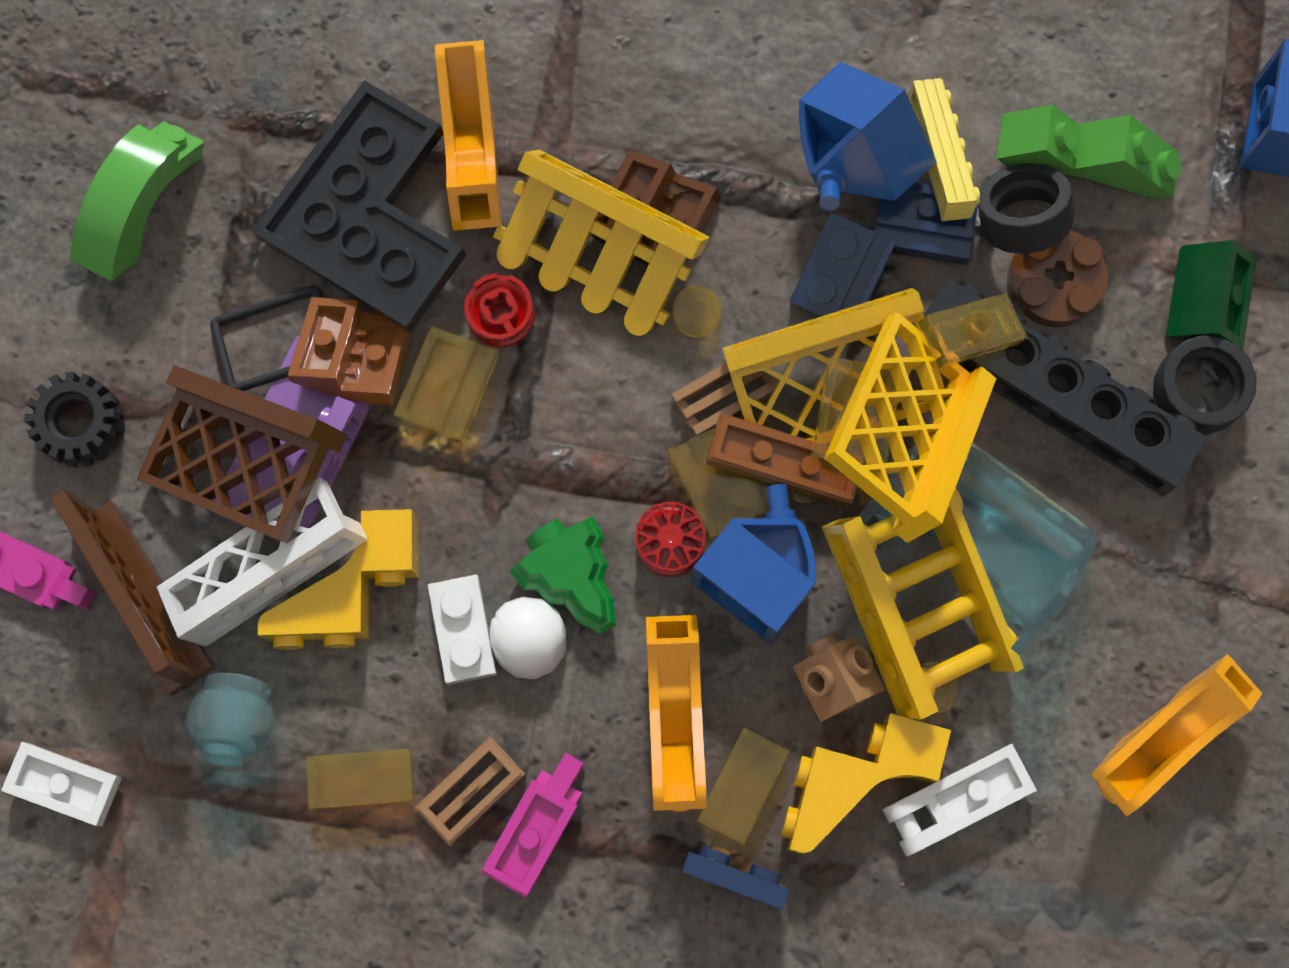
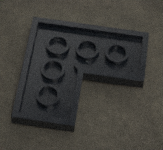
(341, 216)

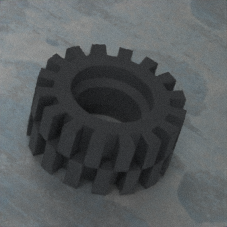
(51, 404)

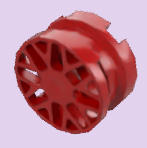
(499, 310)
(670, 539)

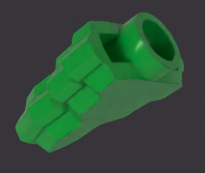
(569, 572)

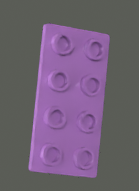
(335, 411)

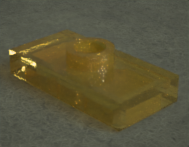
(972, 330)
(743, 786)

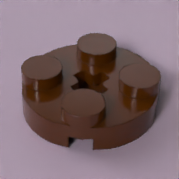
(1076, 298)

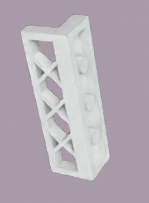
(262, 582)

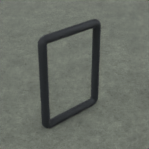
(247, 311)

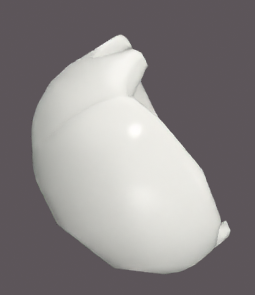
(528, 637)

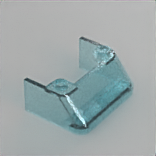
(1020, 536)

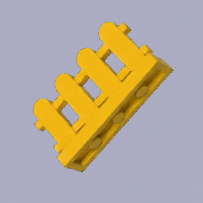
(623, 240)

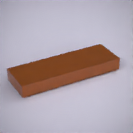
(777, 459)

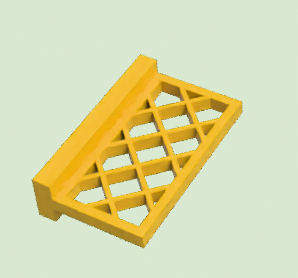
(810, 339)
(941, 445)

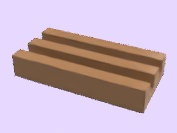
(708, 380)
(437, 822)

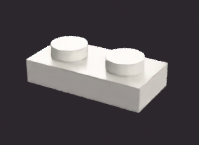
(462, 629)
(61, 784)

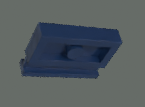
(918, 227)
(842, 267)
(758, 884)

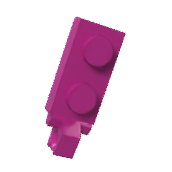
(39, 576)
(535, 828)

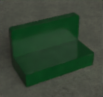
(1212, 291)

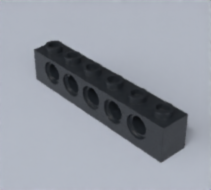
(1071, 412)

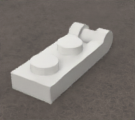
(961, 798)

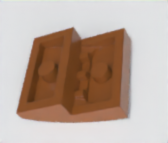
(349, 352)

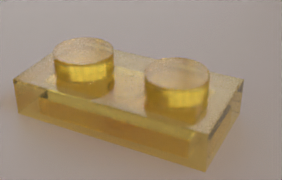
(360, 779)

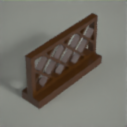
(262, 419)
(132, 588)

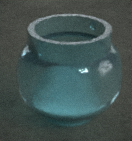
(230, 718)

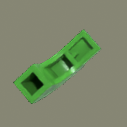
(123, 193)

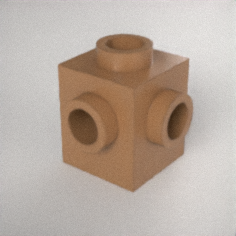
(837, 676)

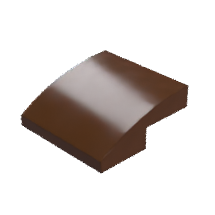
(664, 190)

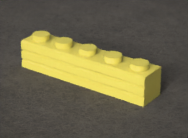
(951, 173)

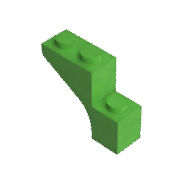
(1105, 151)

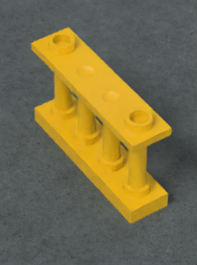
(893, 638)

